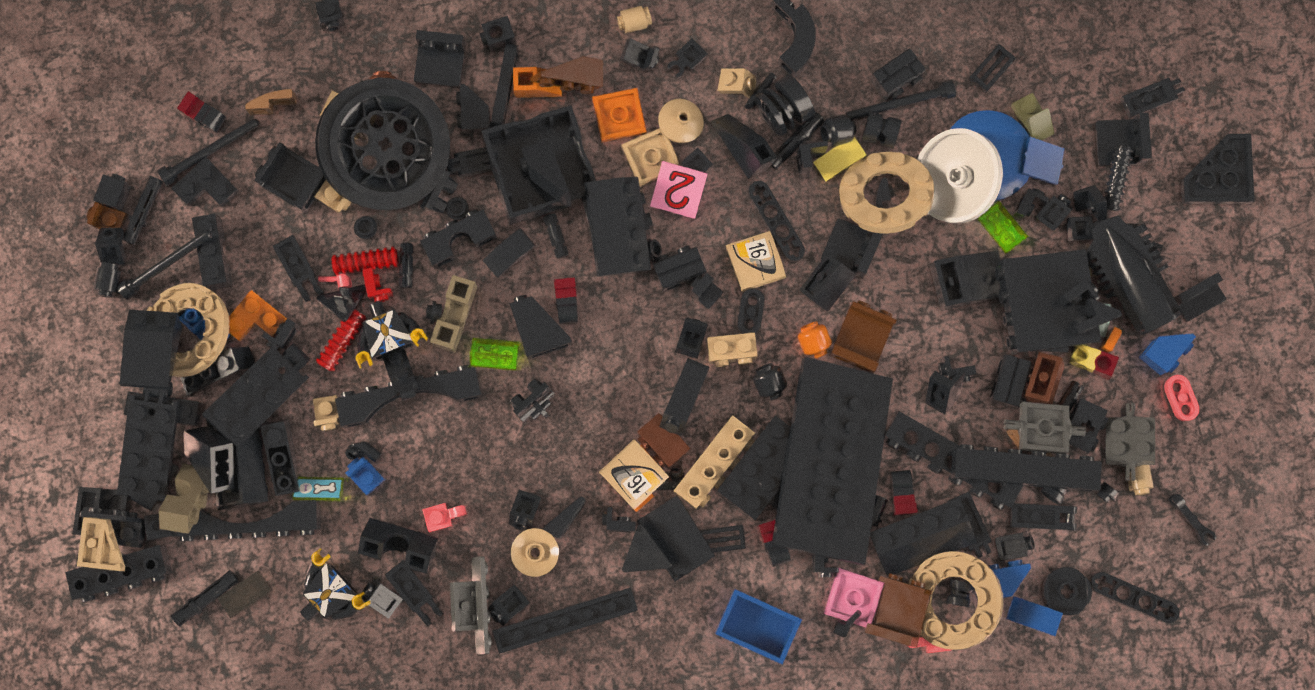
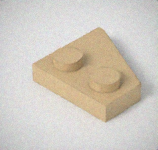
(99, 546)

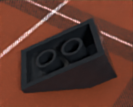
(149, 349)

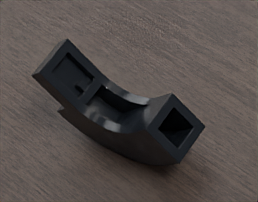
(799, 53)

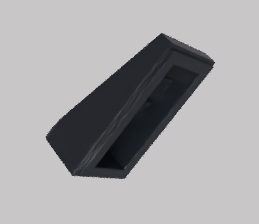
(563, 521)

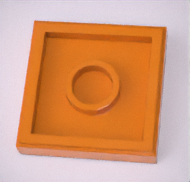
(619, 115)

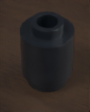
(107, 279)

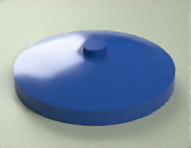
(1009, 140)

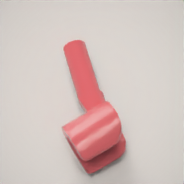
(342, 279)

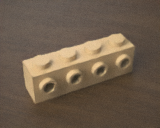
(714, 462)

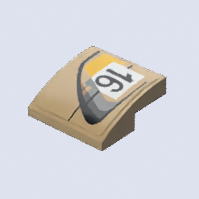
(756, 261)
(634, 474)

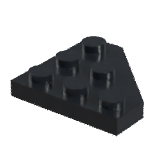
(1223, 174)

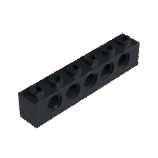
(895, 439)

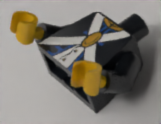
(386, 334)
(329, 592)

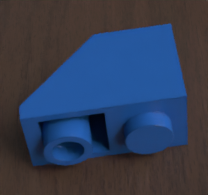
(1165, 351)
(1011, 576)

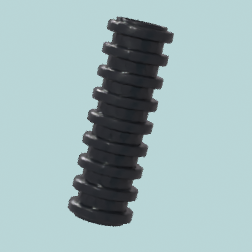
(1117, 177)

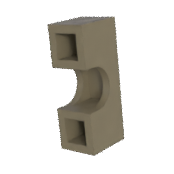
(456, 311)
(182, 511)

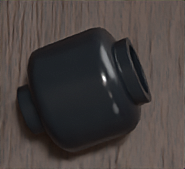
(838, 130)
(770, 381)

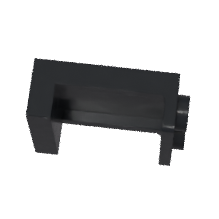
(290, 177)

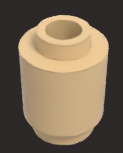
(634, 19)
(1143, 480)

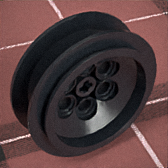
(351, 114)

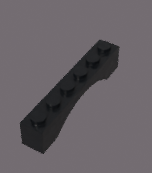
(361, 407)
(297, 516)

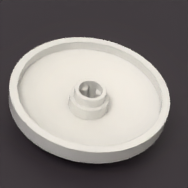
(964, 174)

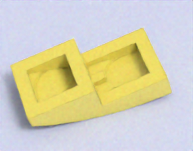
(839, 159)

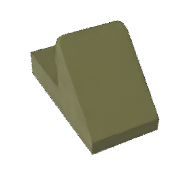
(1033, 118)

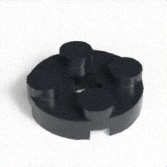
(1076, 581)

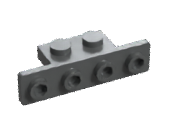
(470, 605)

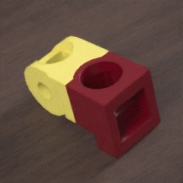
(1094, 361)

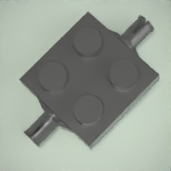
(1044, 428)
(1130, 441)

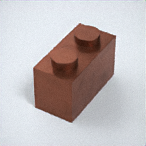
(1045, 379)
(666, 445)

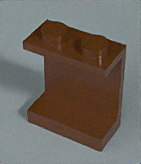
(863, 336)
(900, 611)

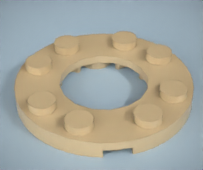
(890, 219)
(216, 321)
(989, 595)

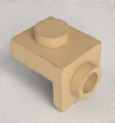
(737, 82)

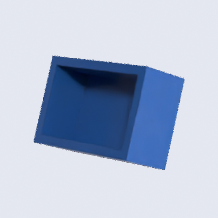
(758, 626)

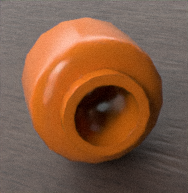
(814, 339)

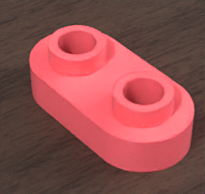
(1184, 396)

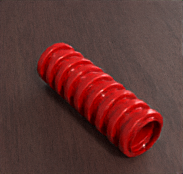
(364, 260)
(341, 340)

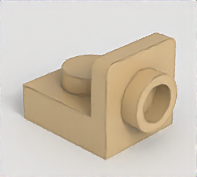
(331, 198)
(326, 413)

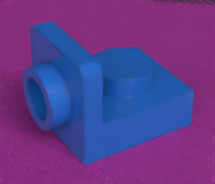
(364, 475)

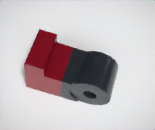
(201, 112)
(566, 300)
(902, 493)
(776, 554)

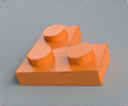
(254, 311)

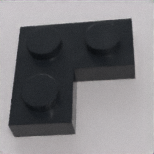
(205, 178)

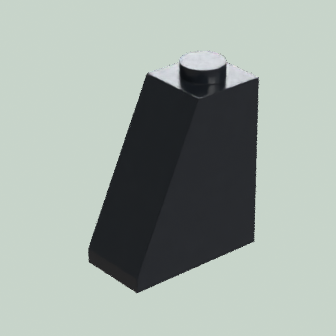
(537, 329)
(684, 397)
(210, 457)

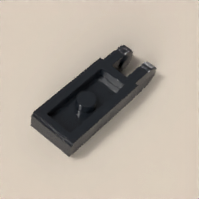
(297, 265)
(412, 591)

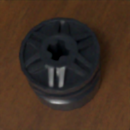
(788, 102)

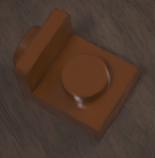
(105, 217)

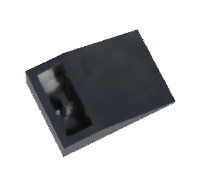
(966, 279)

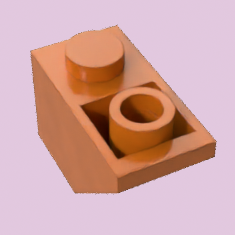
(525, 89)

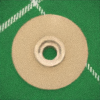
(674, 127)
(522, 549)

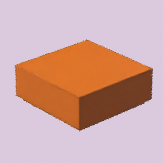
(1110, 340)

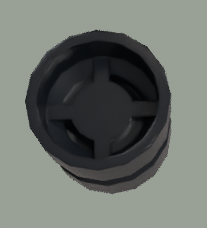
(881, 130)

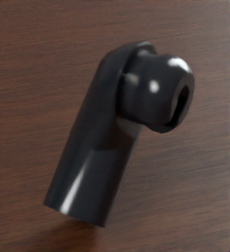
(362, 449)
(675, 477)

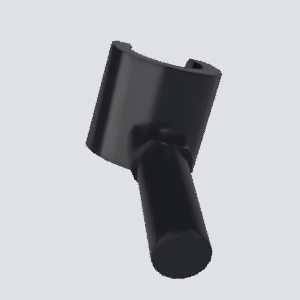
(842, 628)

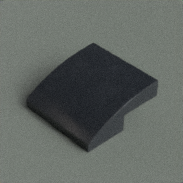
(98, 498)

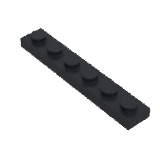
(565, 620)

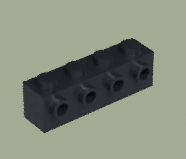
(140, 566)

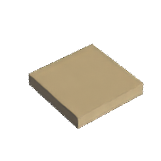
(646, 155)

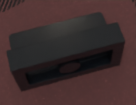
(806, 154)
(827, 282)
(1200, 297)
(944, 392)

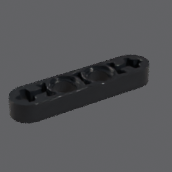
(504, 85)
(779, 220)
(1132, 600)

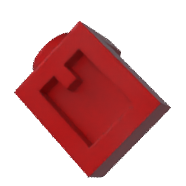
(372, 283)

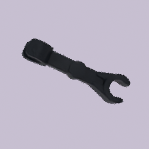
(1179, 503)

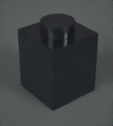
(112, 192)

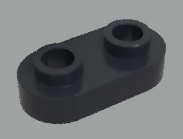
(751, 312)

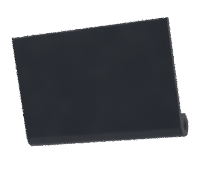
(677, 537)

